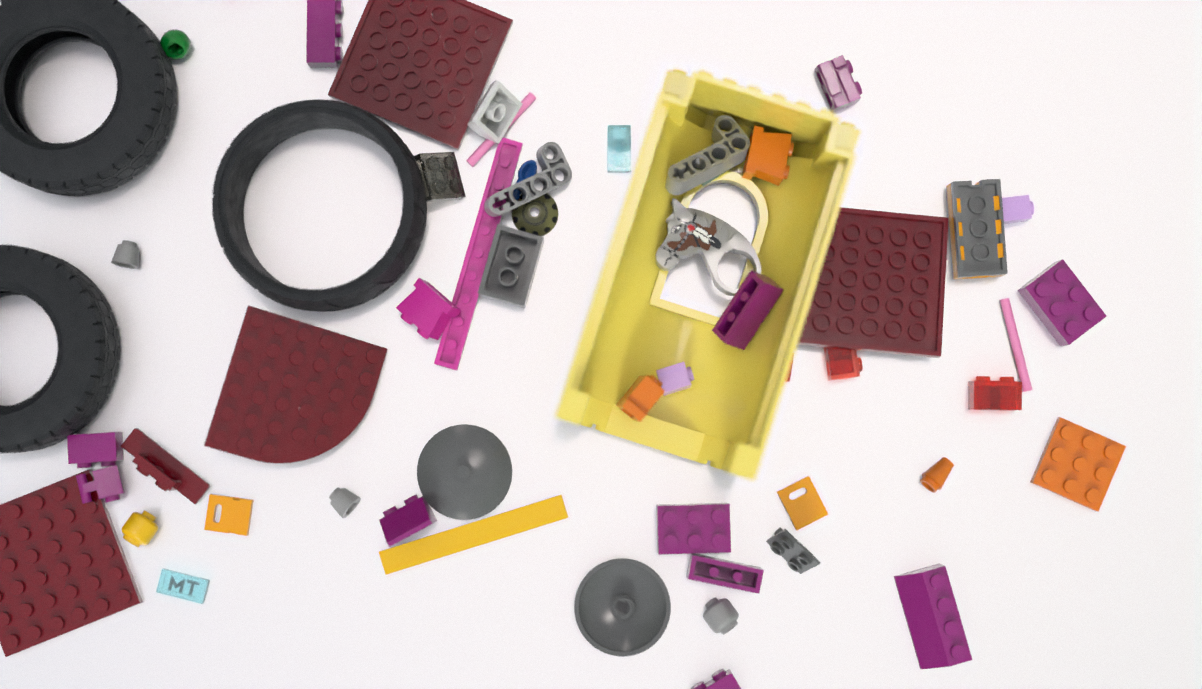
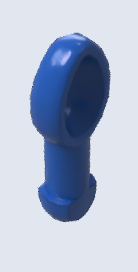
(525, 171)

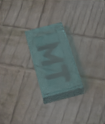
(183, 586)

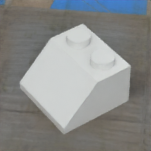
(495, 112)

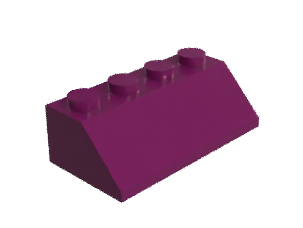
(933, 617)

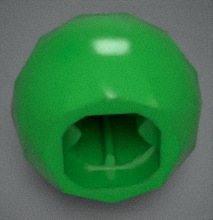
(175, 44)

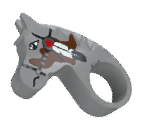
(699, 232)

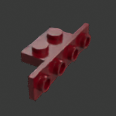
(164, 467)

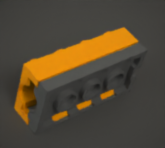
(976, 229)

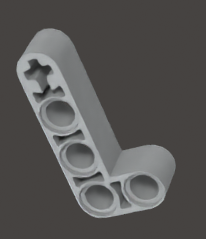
(683, 176)
(527, 187)

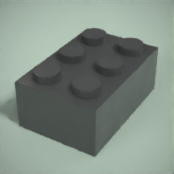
(511, 266)

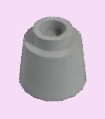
(126, 255)
(343, 501)

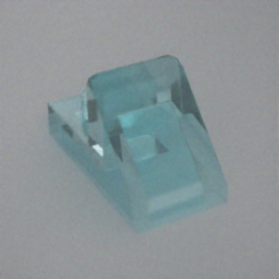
(618, 148)

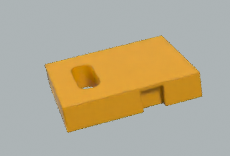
(806, 507)
(234, 517)

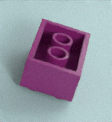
(1062, 303)
(693, 528)

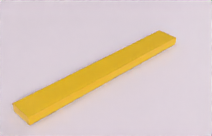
(473, 534)

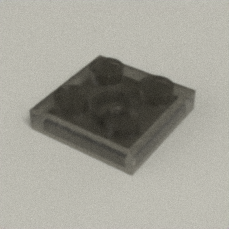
(440, 176)

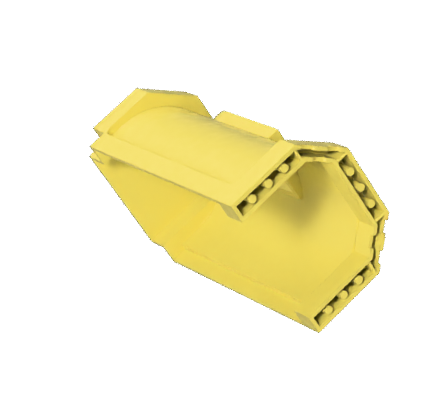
(636, 332)

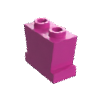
(427, 310)

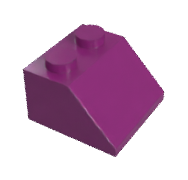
(406, 520)

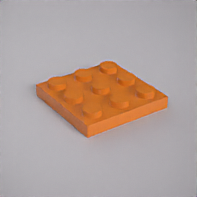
(1078, 464)

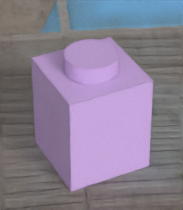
(1017, 209)
(675, 378)

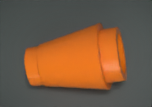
(936, 475)

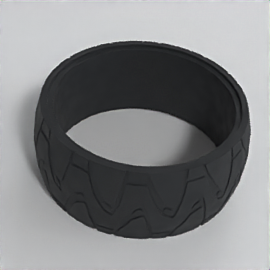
(252, 147)

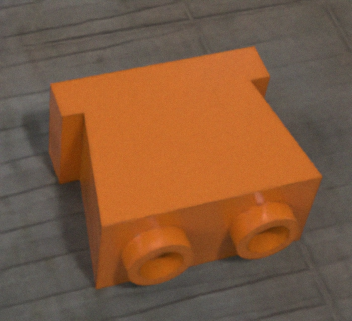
(768, 156)
(641, 397)

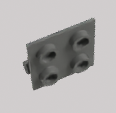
(792, 551)

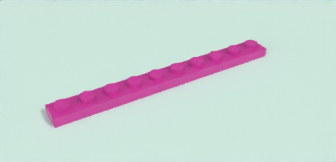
(477, 253)

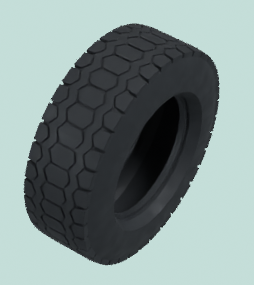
(140, 111)
(85, 352)

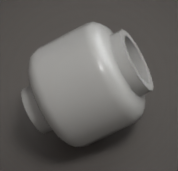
(720, 615)

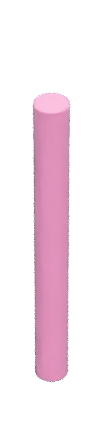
(487, 144)
(1015, 344)

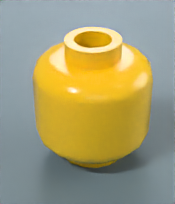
(140, 528)

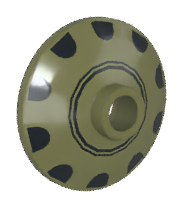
(540, 224)

